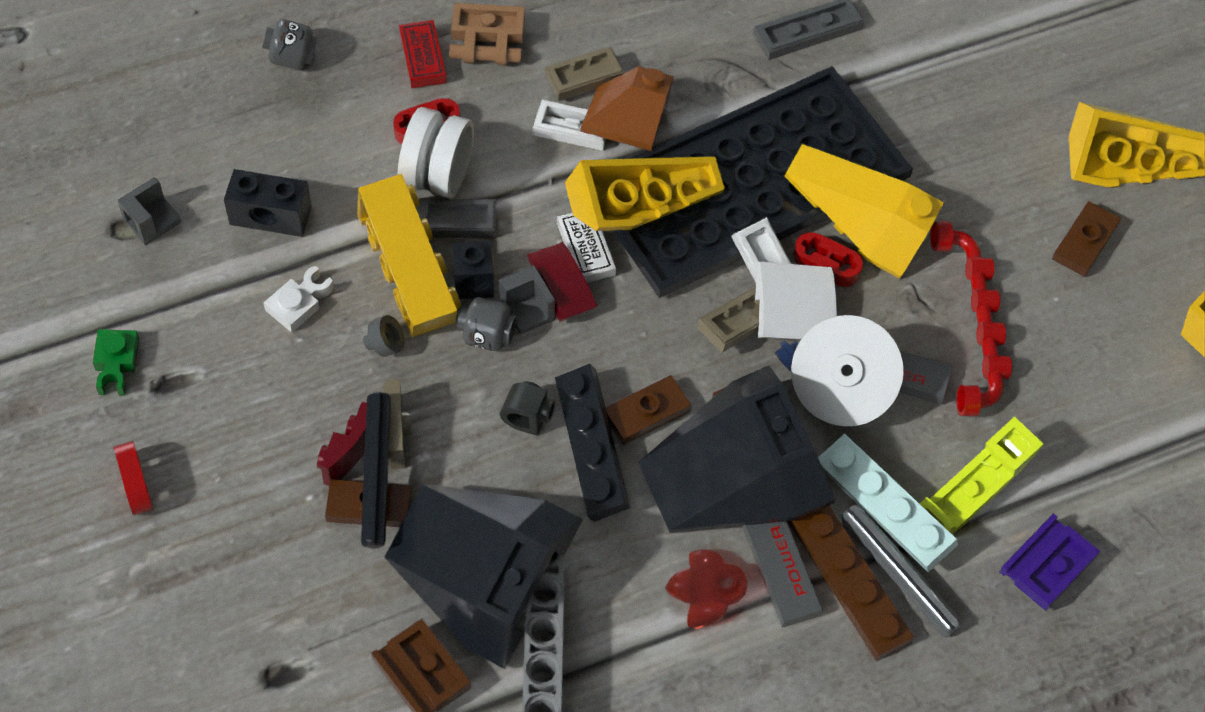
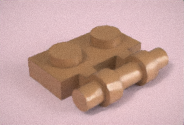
(487, 24)

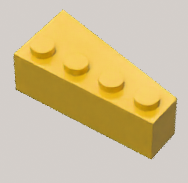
(407, 255)

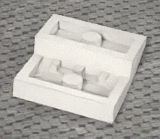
(793, 299)

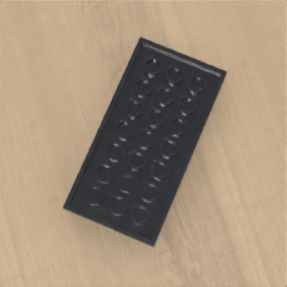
(753, 156)

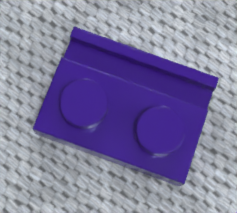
(1049, 562)

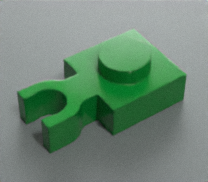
(113, 354)

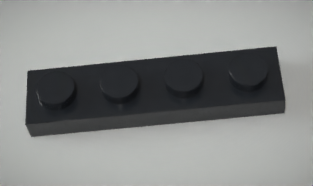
(592, 443)

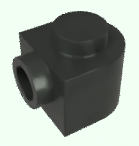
(527, 407)

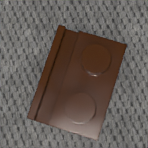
(421, 669)

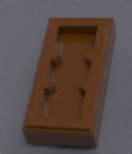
(1086, 238)
(647, 409)
(346, 502)

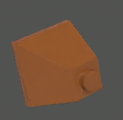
(630, 107)

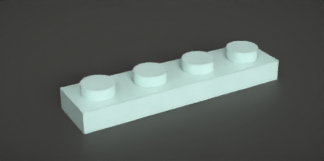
(887, 503)

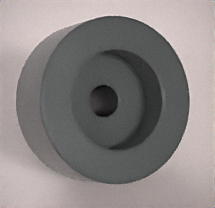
(384, 336)

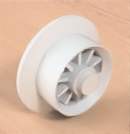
(847, 370)

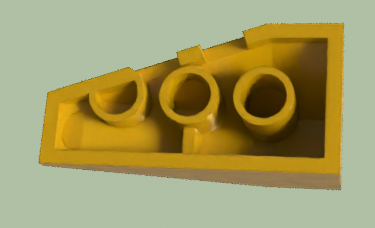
(1124, 148)
(637, 191)
(873, 209)

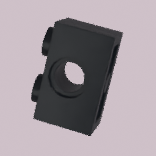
(268, 202)

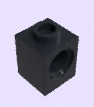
(473, 269)

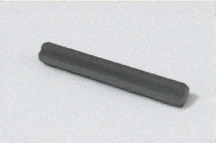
(901, 571)

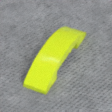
(983, 476)

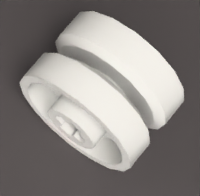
(436, 152)

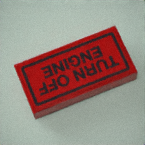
(422, 54)

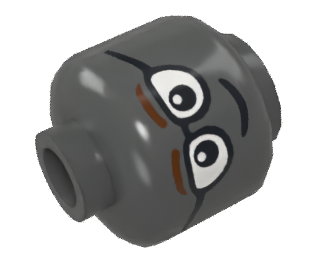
(290, 44)
(487, 324)

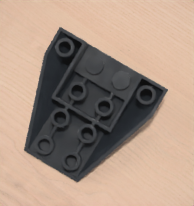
(738, 461)
(479, 560)

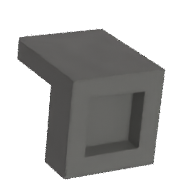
(148, 211)
(528, 299)

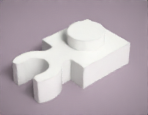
(296, 302)

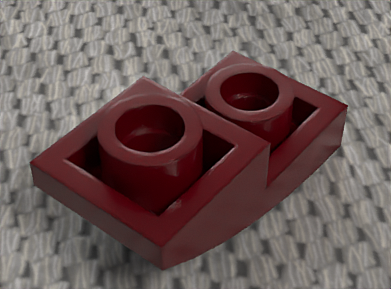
(564, 281)
(344, 450)

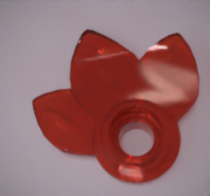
(702, 588)

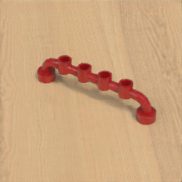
(988, 333)

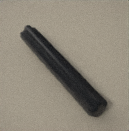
(376, 470)

